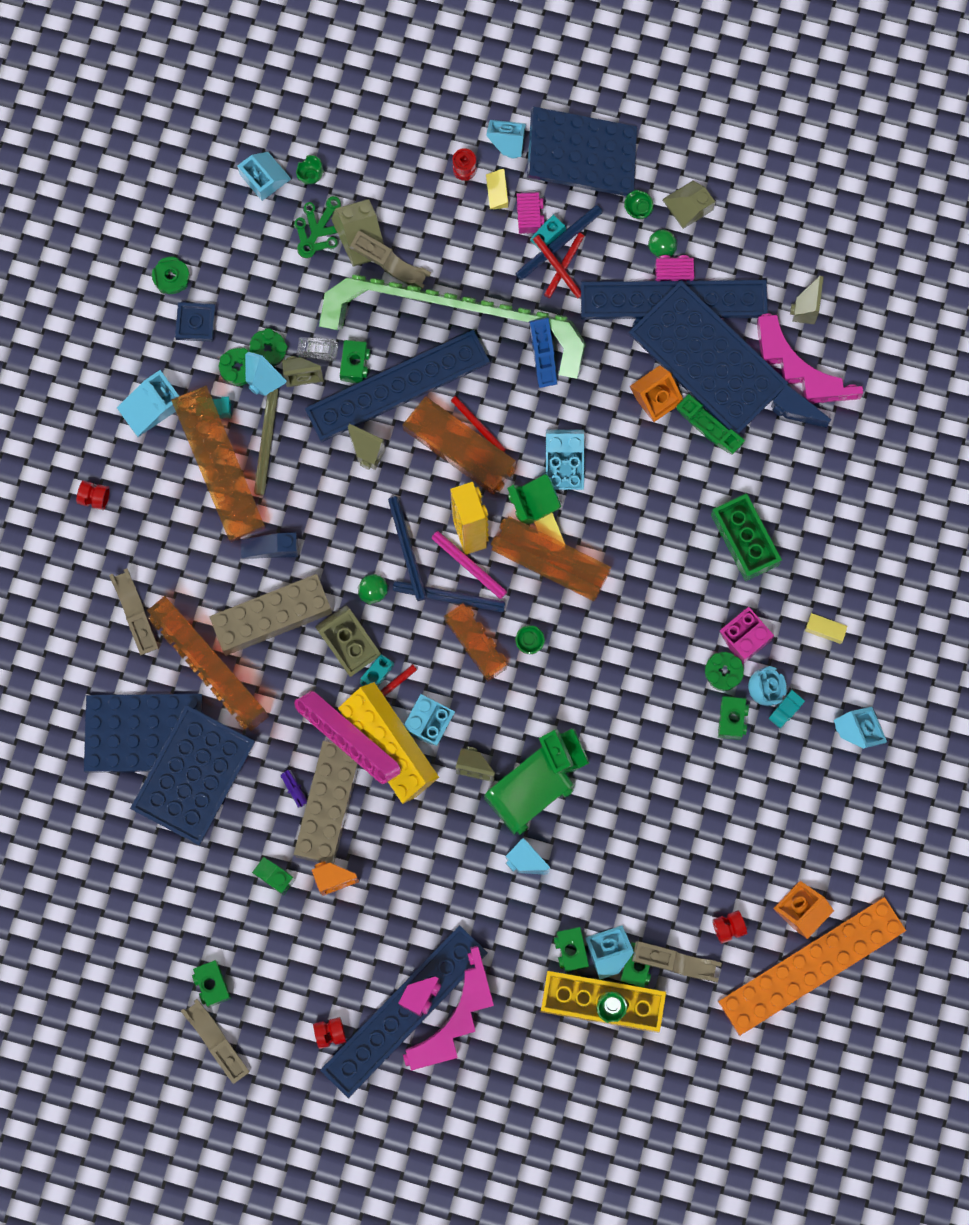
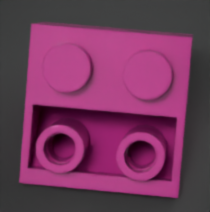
(746, 635)
(417, 995)

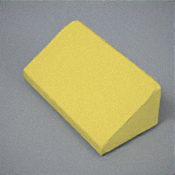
(497, 189)
(549, 527)
(826, 628)

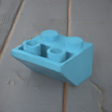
(263, 174)
(428, 720)

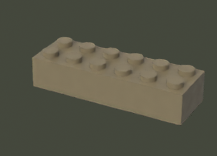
(270, 615)
(327, 805)

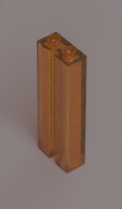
(460, 445)
(550, 558)

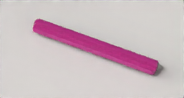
(469, 565)

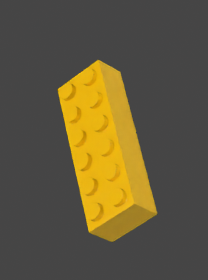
(469, 517)
(377, 720)
(578, 999)

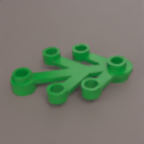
(317, 229)

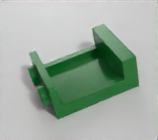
(564, 751)

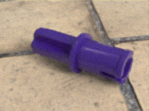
(294, 788)

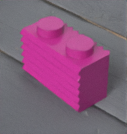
(529, 212)
(674, 268)

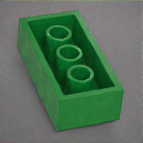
(746, 537)

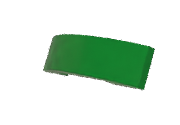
(709, 426)

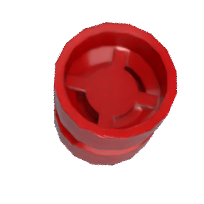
(464, 164)
(93, 495)
(729, 927)
(336, 1034)

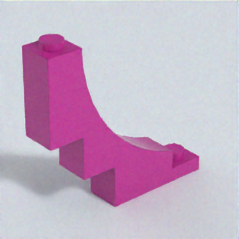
(816, 385)
(474, 997)

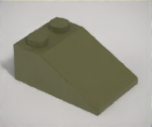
(356, 218)
(348, 640)

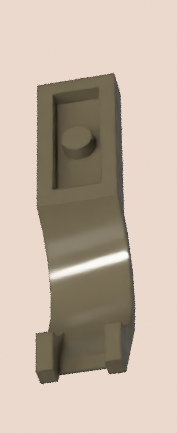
(388, 260)
(134, 612)
(675, 961)
(216, 1041)

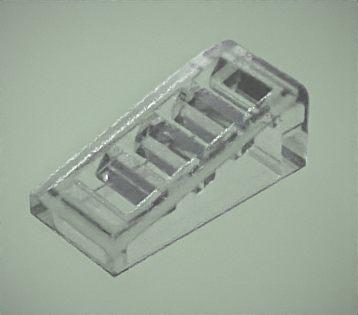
(326, 354)

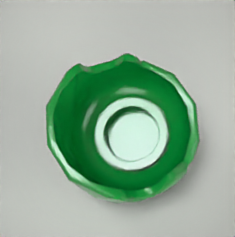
(310, 170)
(638, 204)
(662, 243)
(372, 589)
(530, 639)
(611, 1007)

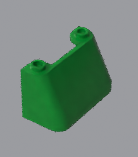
(527, 792)

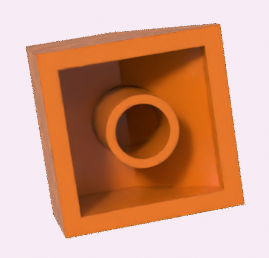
(657, 393)
(332, 877)
(804, 909)

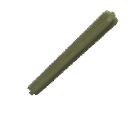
(265, 445)

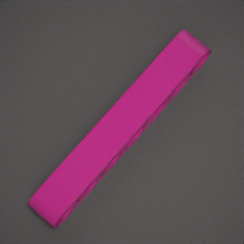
(347, 737)

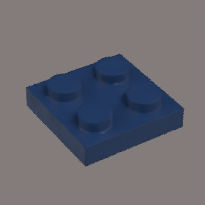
(195, 322)

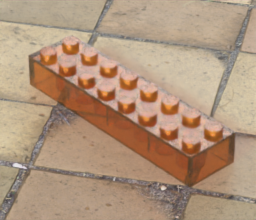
(218, 463)
(205, 661)

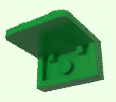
(534, 499)

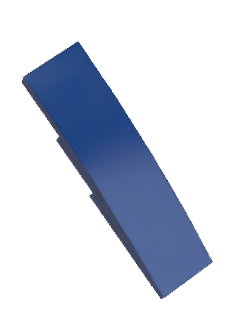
(543, 352)

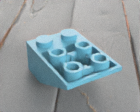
(148, 404)
(565, 459)

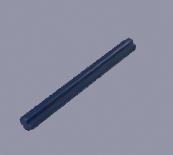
(560, 241)
(407, 548)
(453, 597)

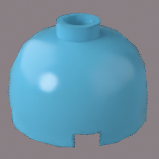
(767, 686)

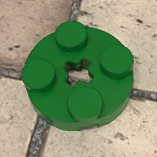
(167, 285)
(270, 338)
(226, 365)
(730, 680)

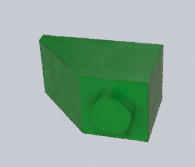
(273, 876)

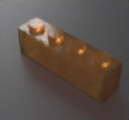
(475, 642)

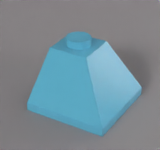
(507, 137)
(261, 374)
(860, 728)
(526, 860)
(609, 951)

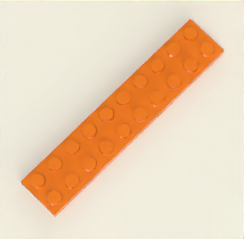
(811, 966)

